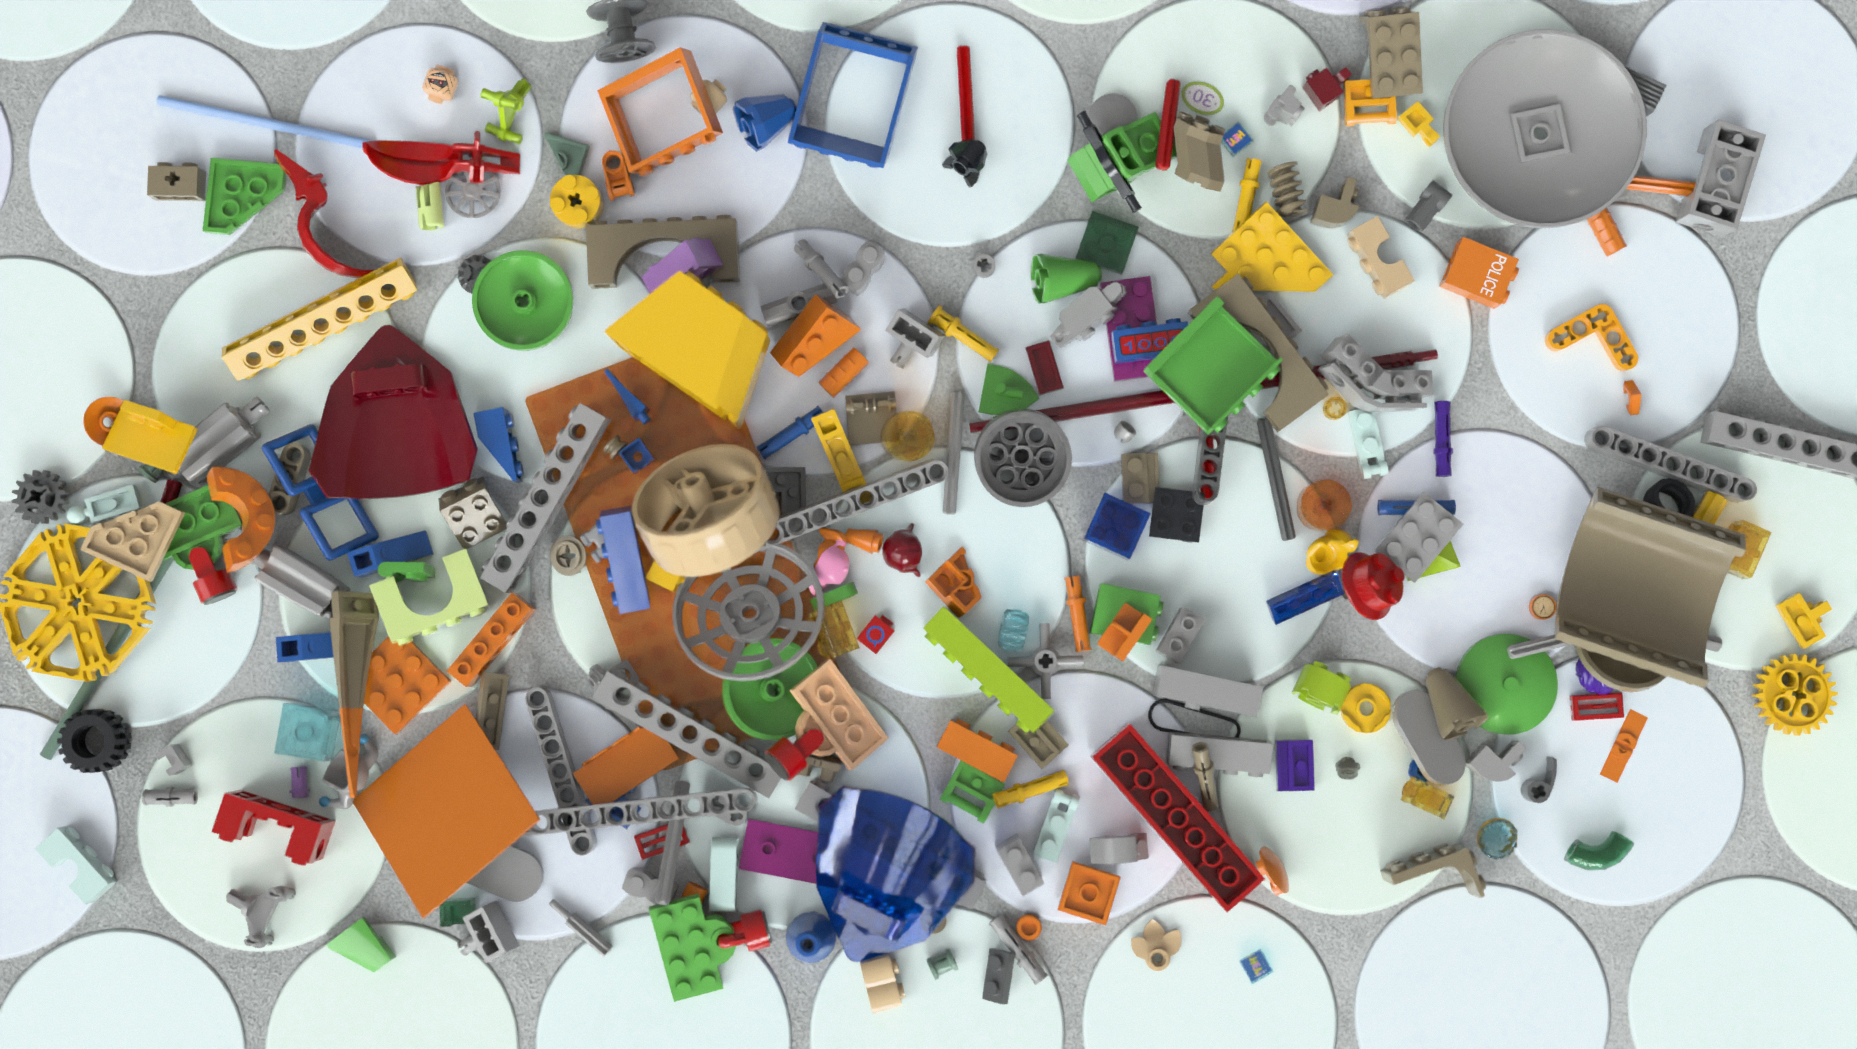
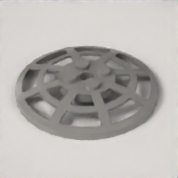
(751, 630)

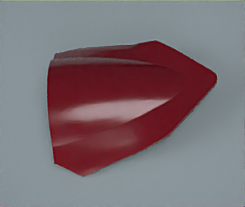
(392, 425)

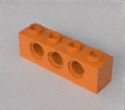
(491, 640)

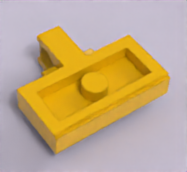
(1803, 619)

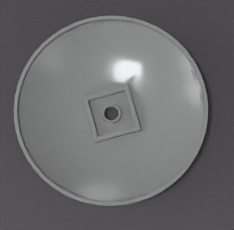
(1580, 101)

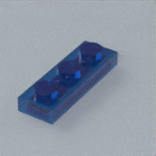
(1305, 597)

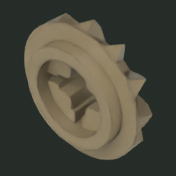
(563, 564)

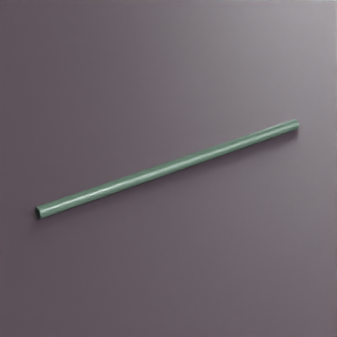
(88, 687)

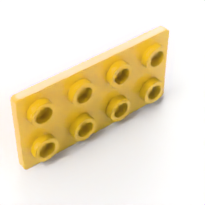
(149, 437)

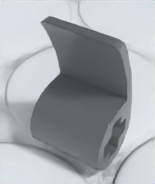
(1544, 787)

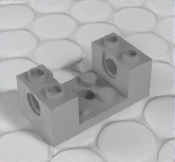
(1715, 203)

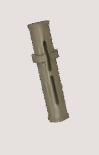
(1201, 756)

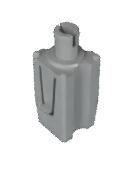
(222, 438)
(298, 580)

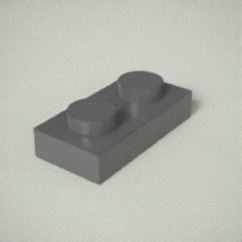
(998, 976)

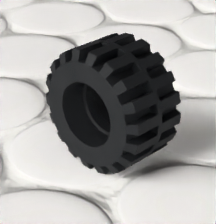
(74, 740)

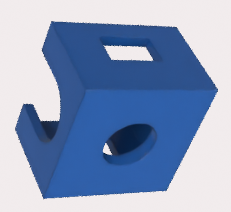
(628, 452)

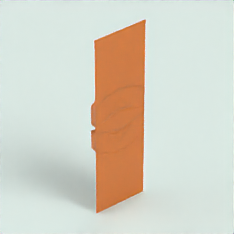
(1623, 745)

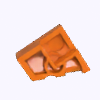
(955, 584)

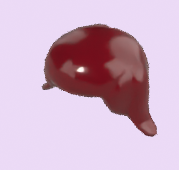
(903, 551)

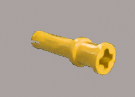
(953, 327)

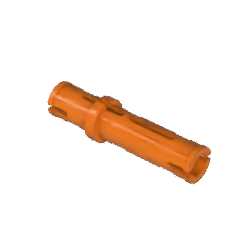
(1077, 613)

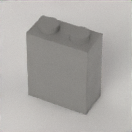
(1019, 865)

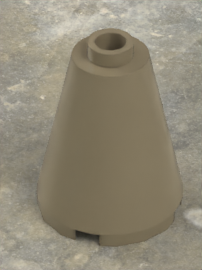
(1453, 705)

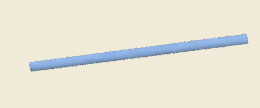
(260, 121)

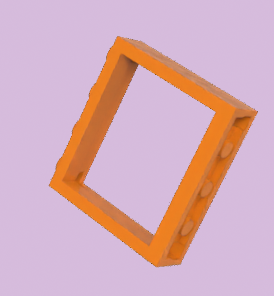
(611, 93)

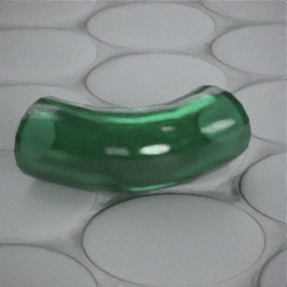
(1599, 856)

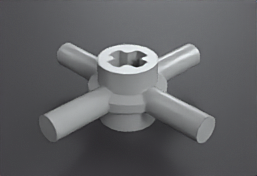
(1038, 654)

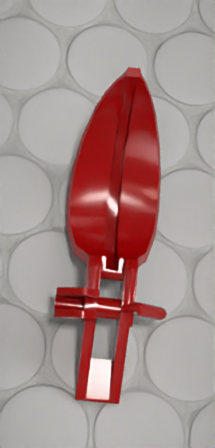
(436, 162)
(314, 193)

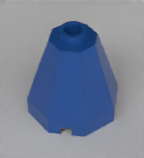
(763, 118)

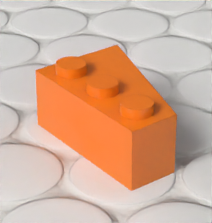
(813, 336)

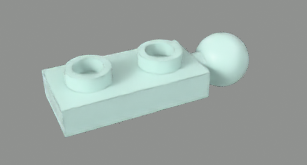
(106, 506)

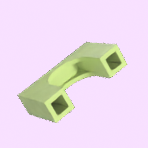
(403, 623)

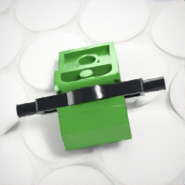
(1117, 157)

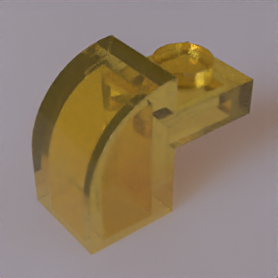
(1426, 797)

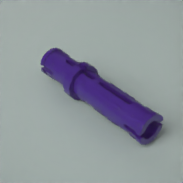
(1443, 439)

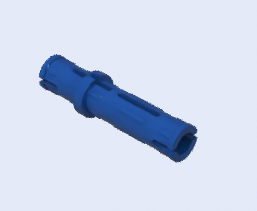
(789, 434)
(1385, 507)

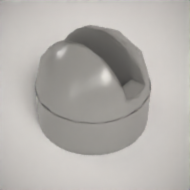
(1124, 431)

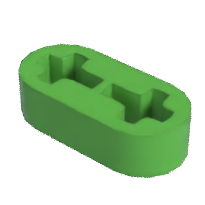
(836, 595)

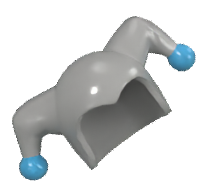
(336, 775)

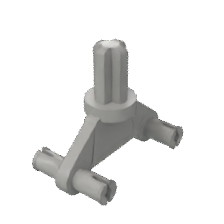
(259, 912)

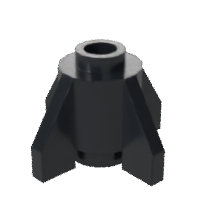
(967, 159)

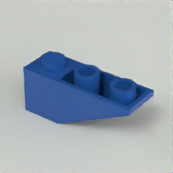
(495, 433)
(401, 549)
(304, 647)

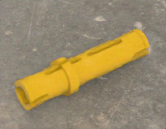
(1248, 189)
(1020, 792)

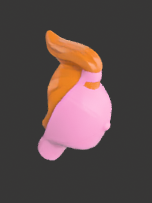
(832, 559)

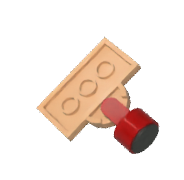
(830, 723)

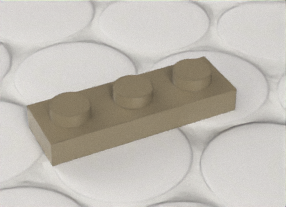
(492, 705)

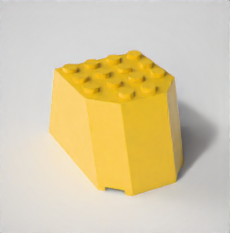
(696, 344)

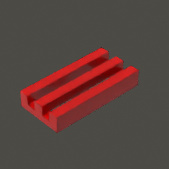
(1575, 707)
(641, 846)

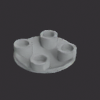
(1111, 112)

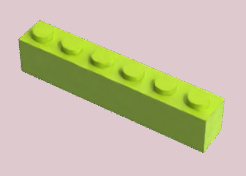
(988, 669)

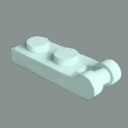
(1367, 443)
(1055, 826)

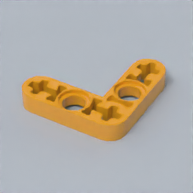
(1601, 329)

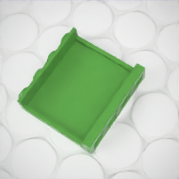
(1212, 367)

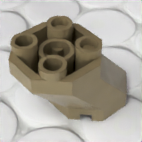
(1199, 151)

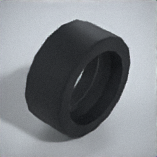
(1676, 490)

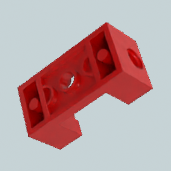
(242, 809)

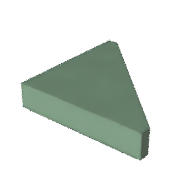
(569, 153)

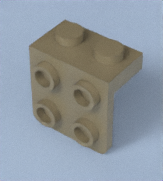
(471, 513)

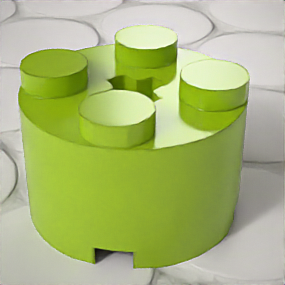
(1321, 687)

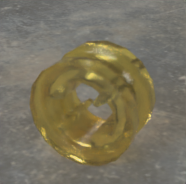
(1341, 412)

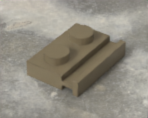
(1139, 477)
(1041, 745)

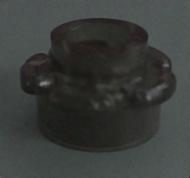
(1347, 768)

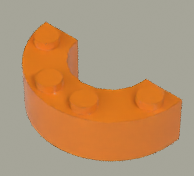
(254, 509)

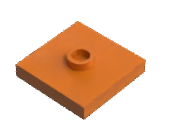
(1089, 893)

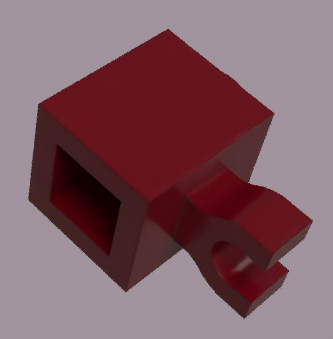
(1324, 87)

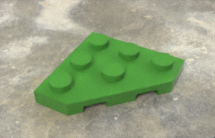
(239, 192)

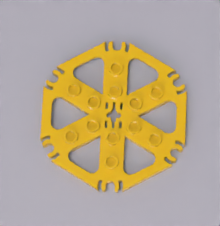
(68, 618)

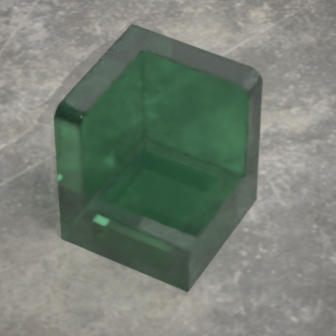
(455, 909)

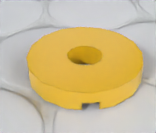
(1380, 708)

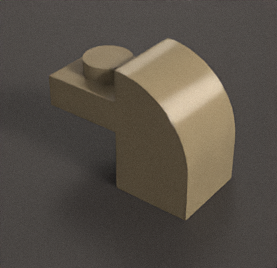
(1336, 212)

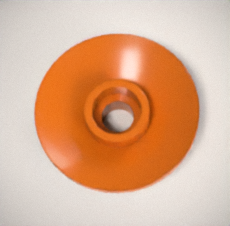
(95, 414)

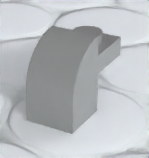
(1493, 767)
(1118, 849)

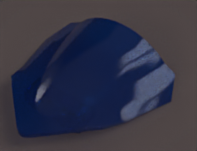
(887, 870)

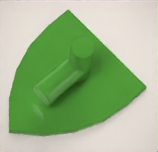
(1005, 391)

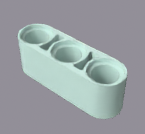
(723, 874)

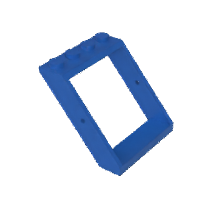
(834, 144)

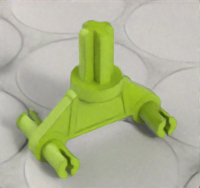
(507, 104)

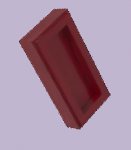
(1044, 367)

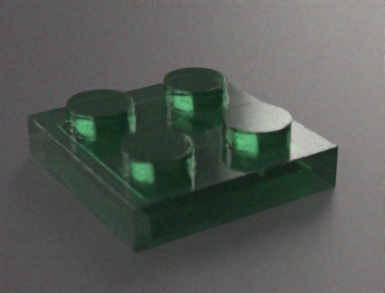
(1107, 242)

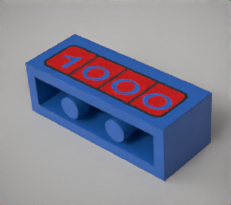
(1144, 341)

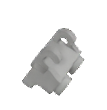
(1284, 108)

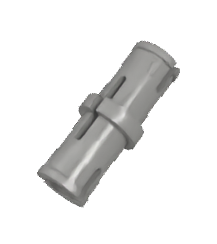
(170, 797)

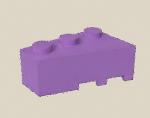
(691, 255)

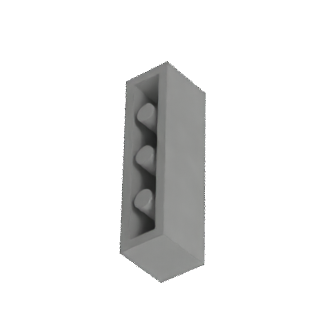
(1225, 752)

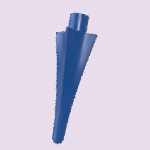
(634, 405)

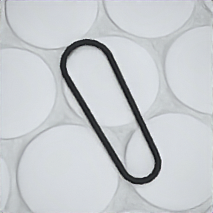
(1183, 705)

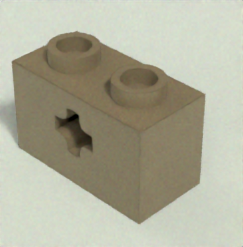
(189, 188)

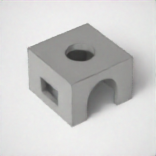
(176, 757)

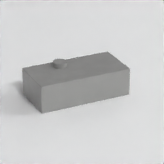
(1207, 691)

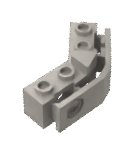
(1352, 369)

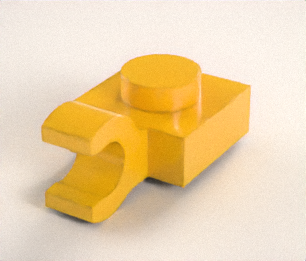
(1417, 121)

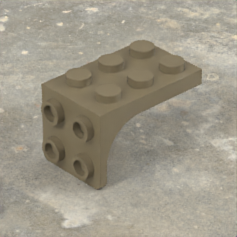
(1394, 52)
(1442, 857)

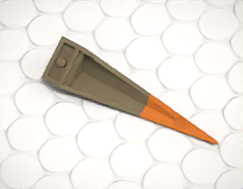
(352, 642)

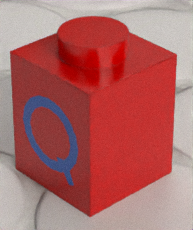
(876, 633)

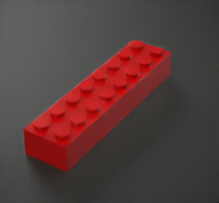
(1177, 817)

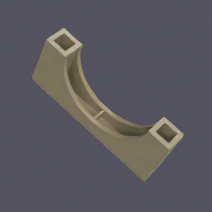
(613, 243)
(1297, 383)

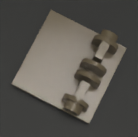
(867, 416)

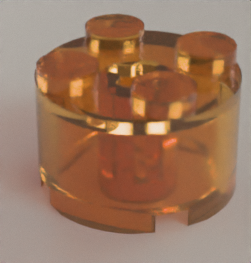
(1337, 510)

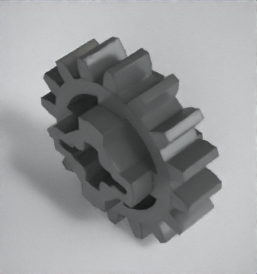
(51, 500)

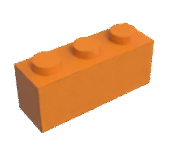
(977, 749)

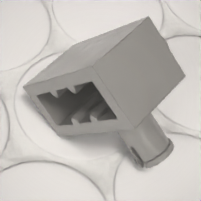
(913, 335)
(488, 933)

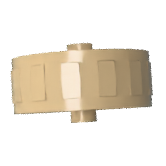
(724, 506)

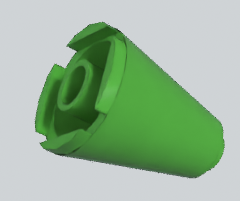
(1062, 276)

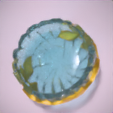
(1497, 838)

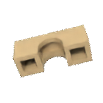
(1386, 277)

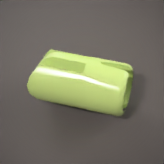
(430, 206)

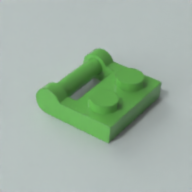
(410, 570)
(975, 783)

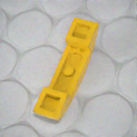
(839, 452)

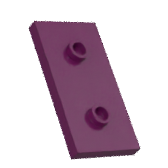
(779, 851)

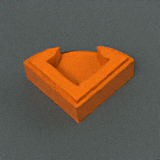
(1634, 397)

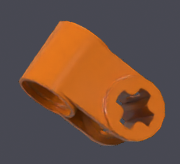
(617, 180)

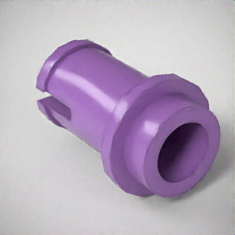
(299, 784)

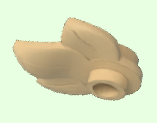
(1156, 941)

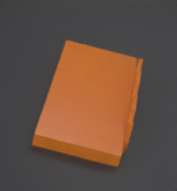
(624, 765)

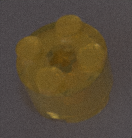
(920, 431)

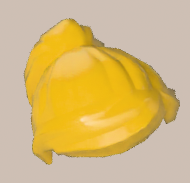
(1330, 551)

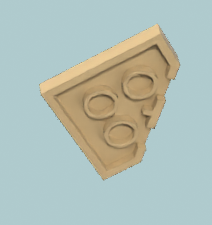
(135, 539)

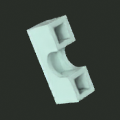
(92, 876)

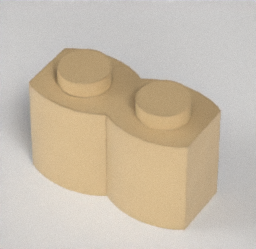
(881, 983)

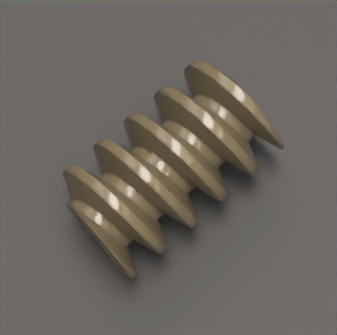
(1286, 190)

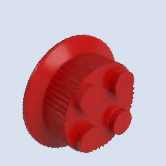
(1372, 584)

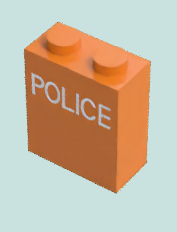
(1479, 273)

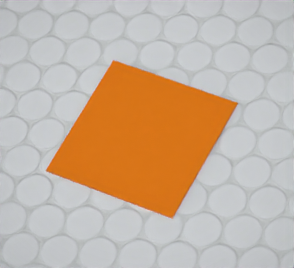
(445, 811)

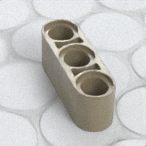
(298, 471)

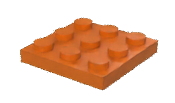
(401, 683)

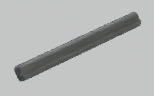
(1276, 480)

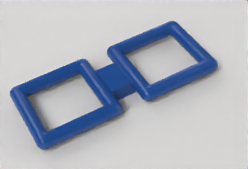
(316, 497)

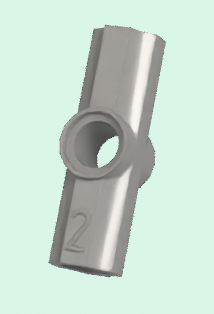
(782, 309)

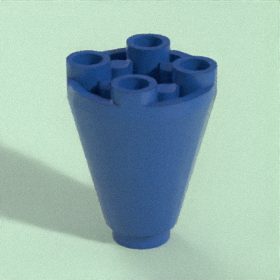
(814, 927)

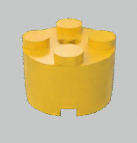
(572, 188)

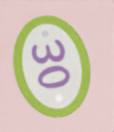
(1202, 98)

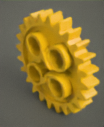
(1772, 688)

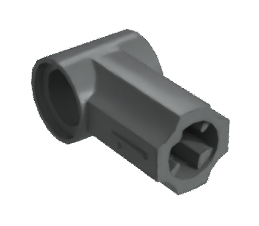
(1431, 201)

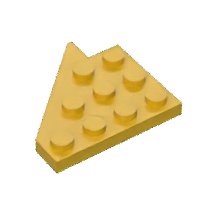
(1270, 256)

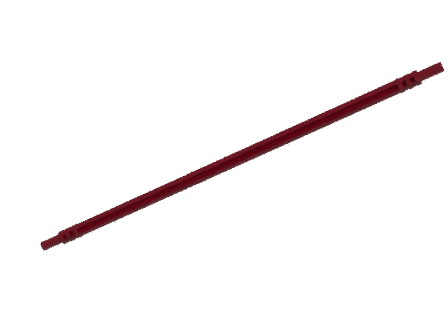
(1159, 398)

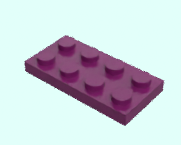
(1132, 310)

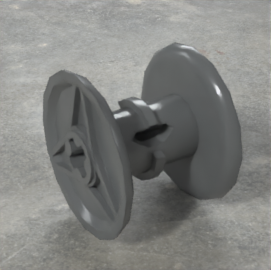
(623, 44)

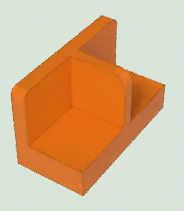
(1124, 632)

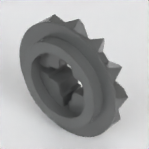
(465, 271)

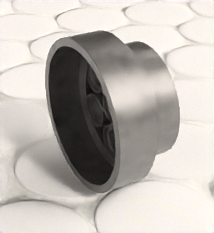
(1050, 475)

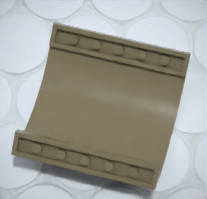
(1644, 585)

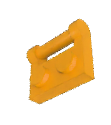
(1358, 94)

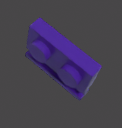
(1294, 765)

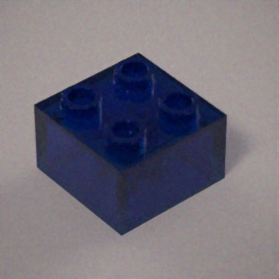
(1116, 526)

